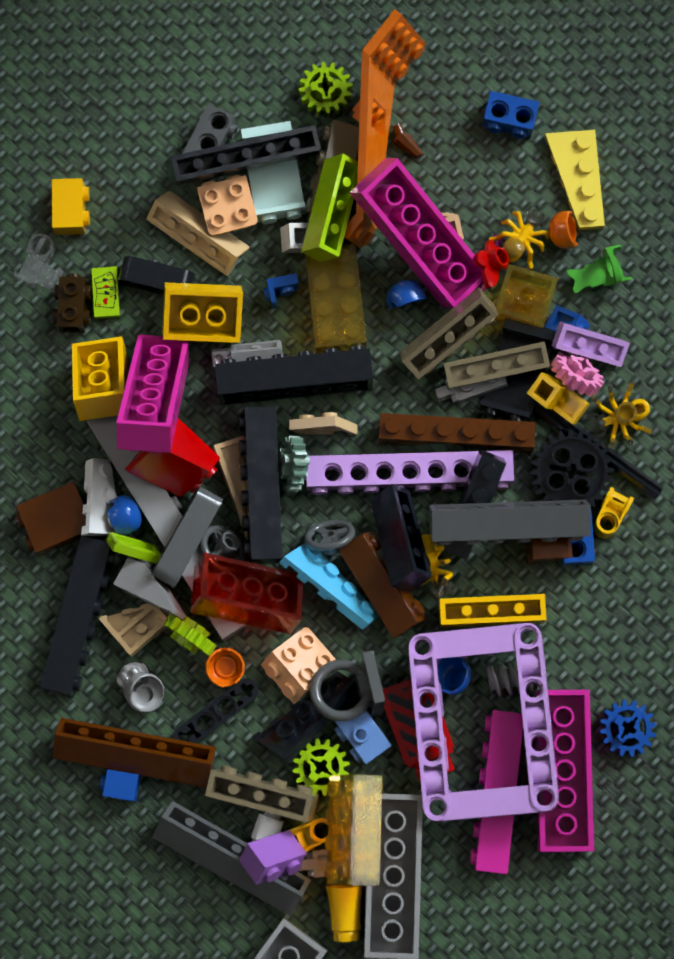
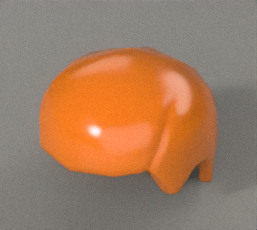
(563, 230)
(224, 667)

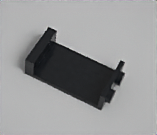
(513, 400)

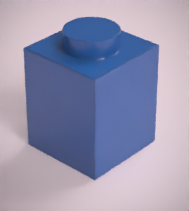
(120, 785)

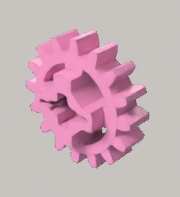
(577, 373)

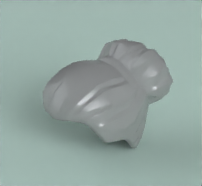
(141, 688)

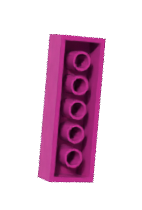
(418, 232)
(152, 394)
(571, 822)

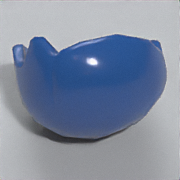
(405, 293)
(125, 515)
(453, 675)

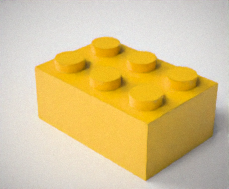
(202, 312)
(99, 377)

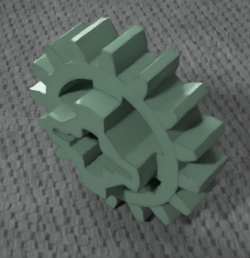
(293, 463)

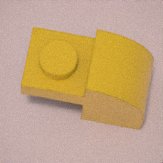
(554, 395)

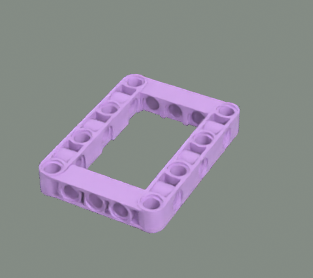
(534, 713)

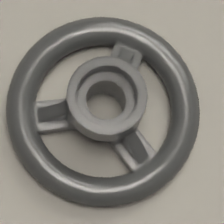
(331, 539)
(226, 542)

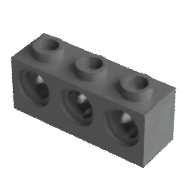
(205, 133)

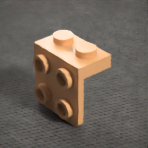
(227, 205)
(296, 662)

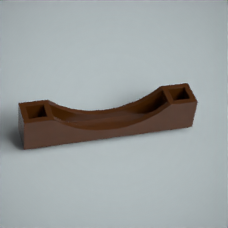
(485, 433)

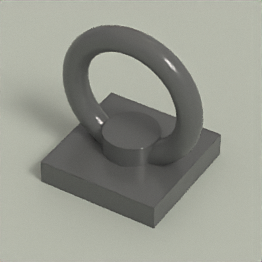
(367, 683)

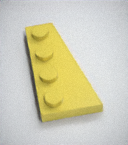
(579, 174)

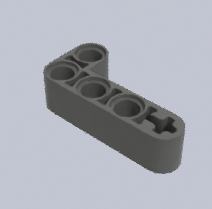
(187, 536)

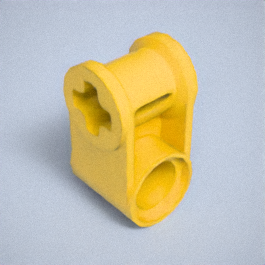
(612, 509)
(306, 834)

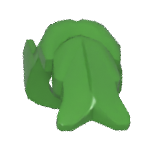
(602, 272)

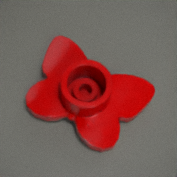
(491, 262)

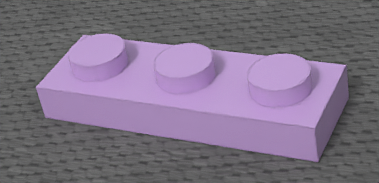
(590, 344)

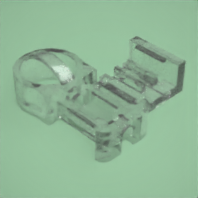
(40, 269)

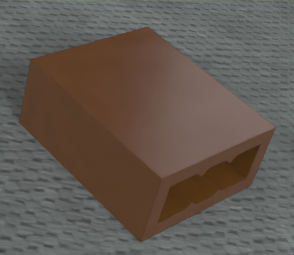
(52, 519)

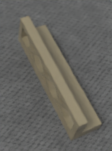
(496, 365)

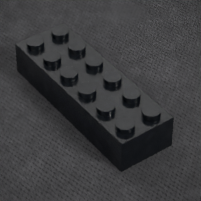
(294, 375)

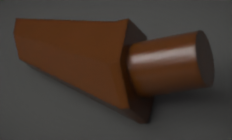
(406, 141)

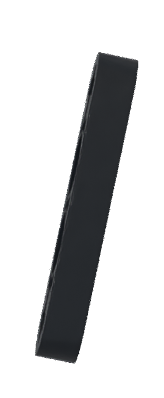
(213, 711)

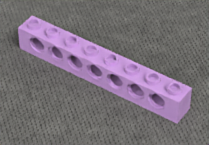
(396, 464)

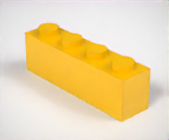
(492, 610)

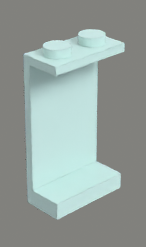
(275, 187)

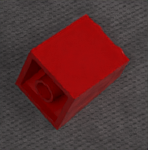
(180, 469)

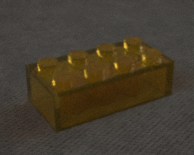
(336, 301)
(354, 829)

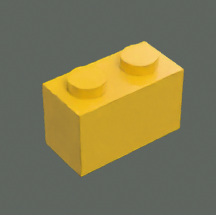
(69, 206)

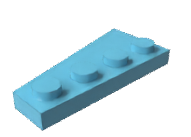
(332, 585)

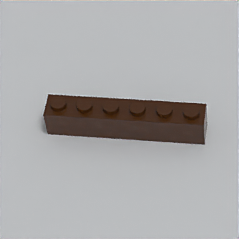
(133, 752)

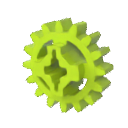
(314, 90)
(189, 634)
(329, 756)

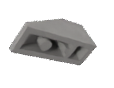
(137, 581)

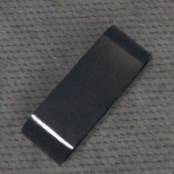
(151, 275)

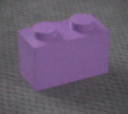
(272, 857)

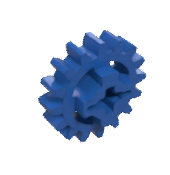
(617, 721)

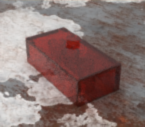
(247, 593)

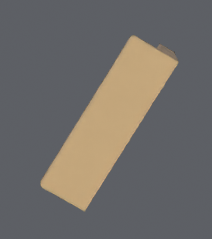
(190, 229)

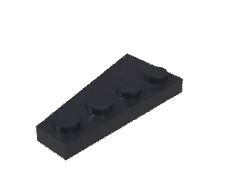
(297, 728)

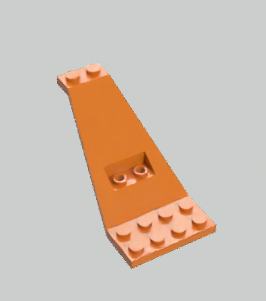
(383, 63)

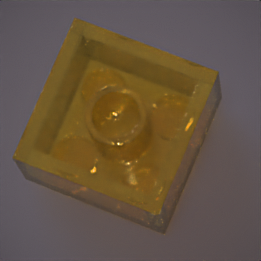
(525, 296)

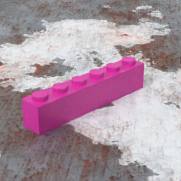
(500, 771)

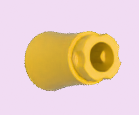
(345, 911)

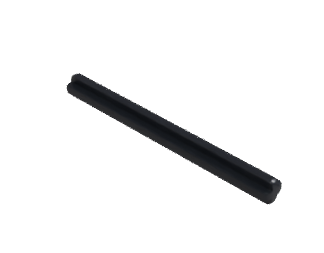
(619, 464)

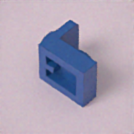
(284, 285)
(566, 316)

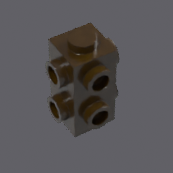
(72, 304)

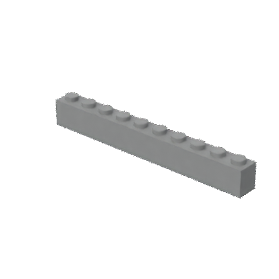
(156, 505)

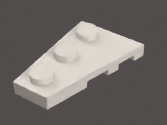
(100, 491)

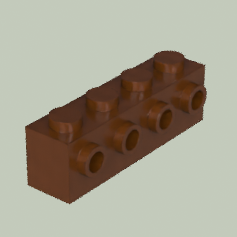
(394, 606)

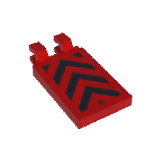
(401, 717)

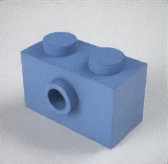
(364, 737)

